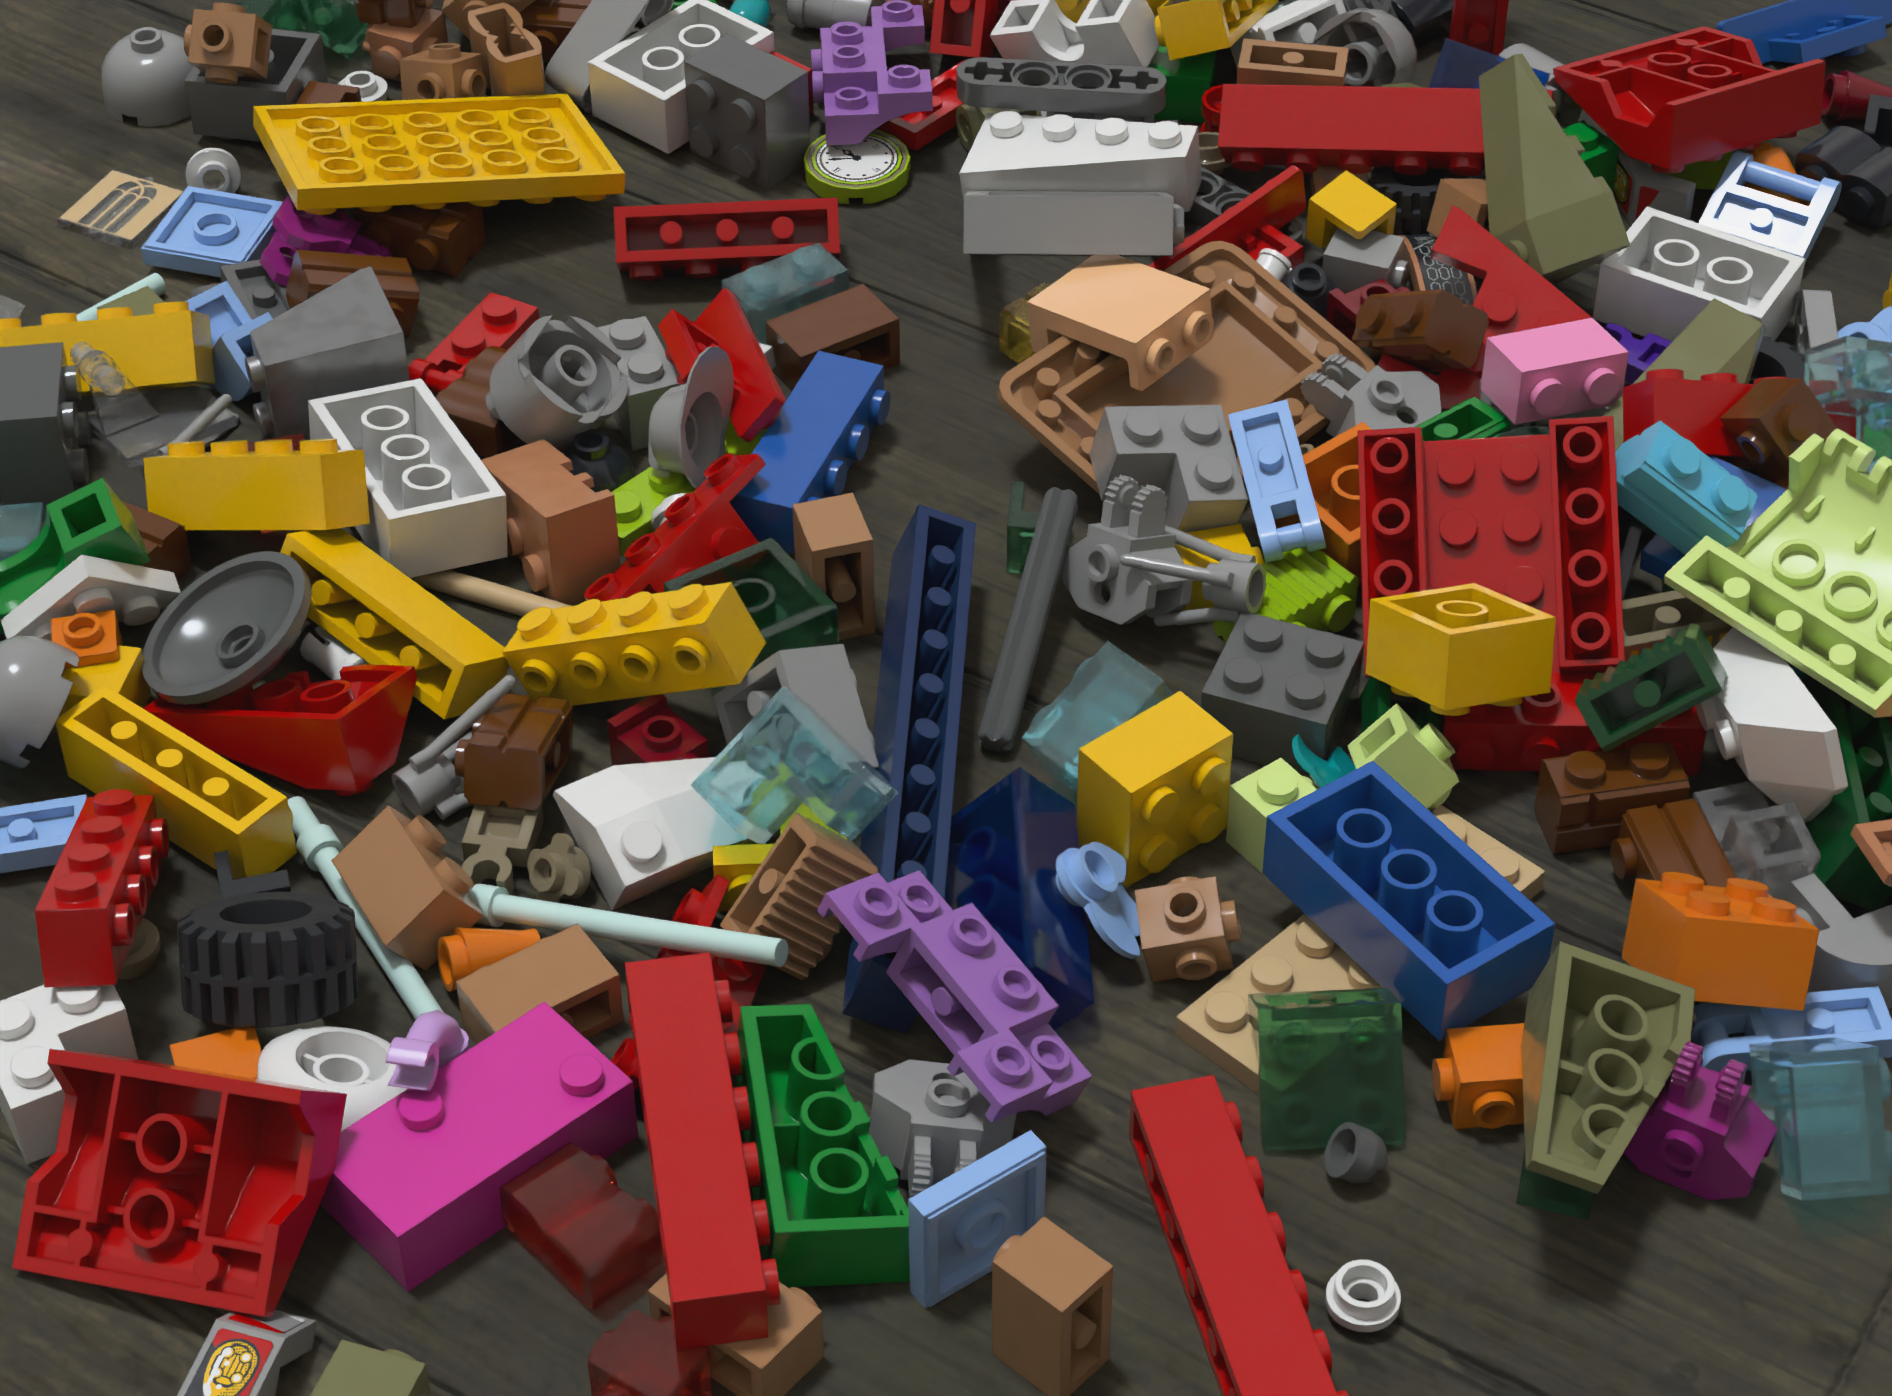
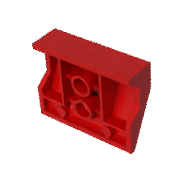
(1693, 97)
(178, 1181)

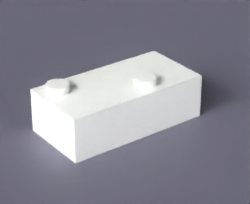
(425, 484)

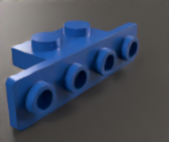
(1812, 28)

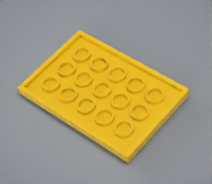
(436, 152)

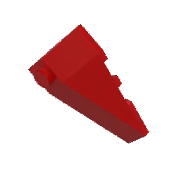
(307, 731)

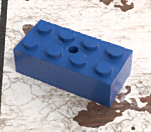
(1407, 899)

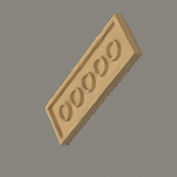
(1310, 961)

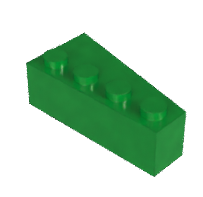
(821, 1174)

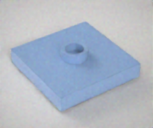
(211, 231)
(971, 1214)

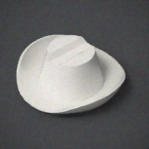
(333, 1061)

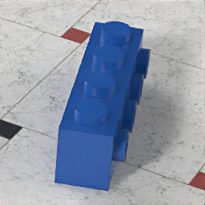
(813, 443)

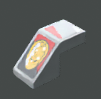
(1641, 187)
(246, 1354)

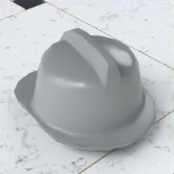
(693, 418)

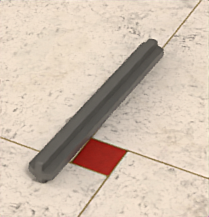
(1028, 621)

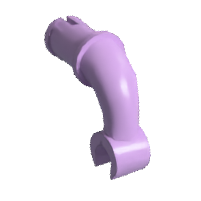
(427, 1047)

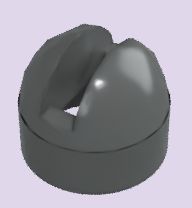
(1355, 1154)

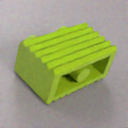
(1305, 591)

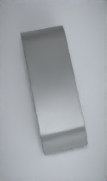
(597, 30)

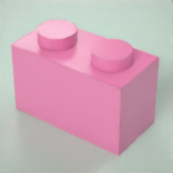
(1553, 370)

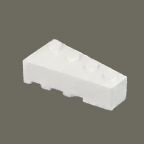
(1083, 156)

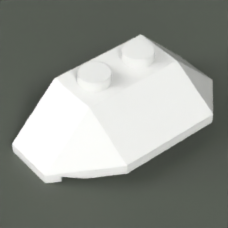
(1774, 728)

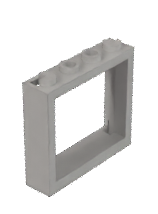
(1071, 223)

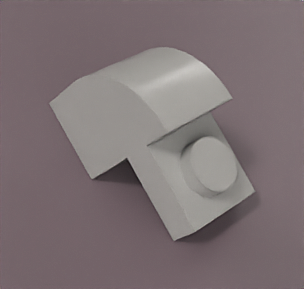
(1848, 949)

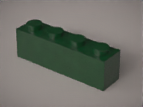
(1868, 798)

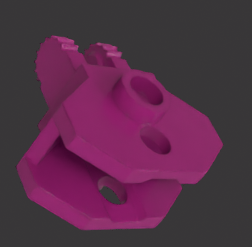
(321, 233)
(1703, 1130)

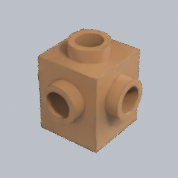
(228, 43)
(442, 73)
(1186, 928)

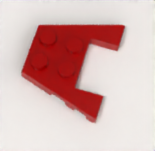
(1510, 295)

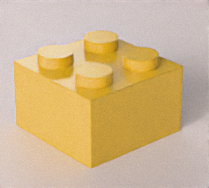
(1460, 647)
(1155, 785)

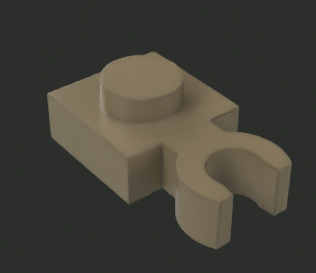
(498, 840)

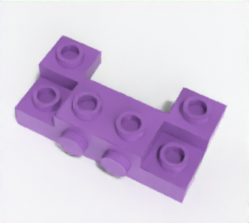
(854, 77)
(966, 990)

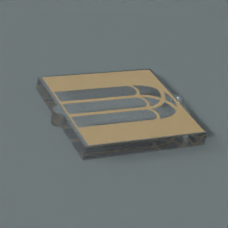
(120, 209)

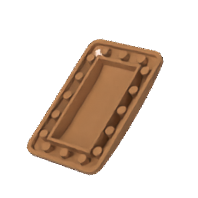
(1257, 356)

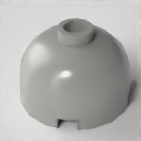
(1378, 47)
(146, 78)
(30, 693)

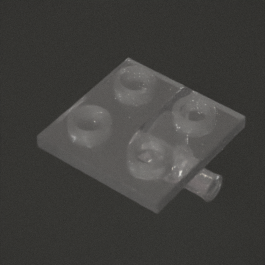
(144, 421)

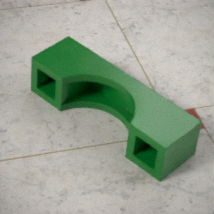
(81, 523)

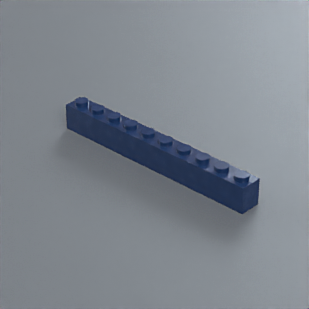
(916, 731)

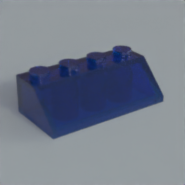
(1006, 866)

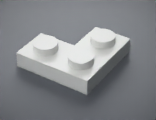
(91, 587)

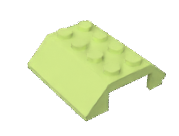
(1812, 572)

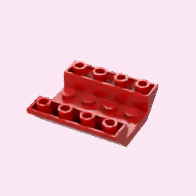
(1504, 514)

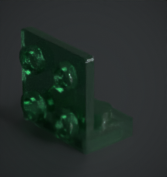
(1328, 1064)

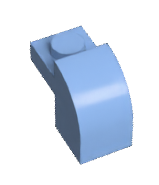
(229, 336)

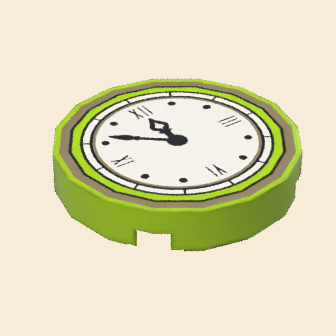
(869, 170)

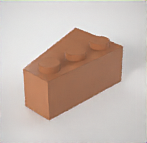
(556, 521)

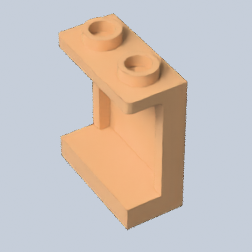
(1126, 311)

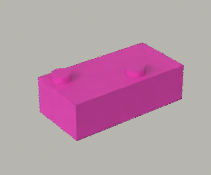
(428, 1165)

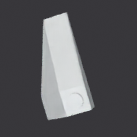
(644, 826)

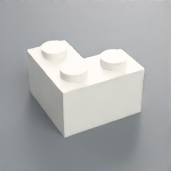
(43, 1020)

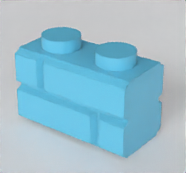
(1680, 490)

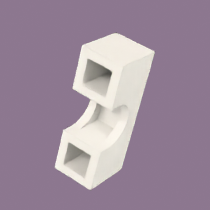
(1105, 33)

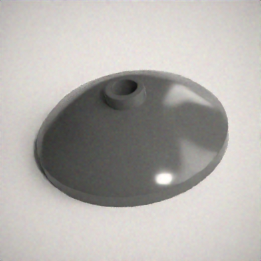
(227, 629)

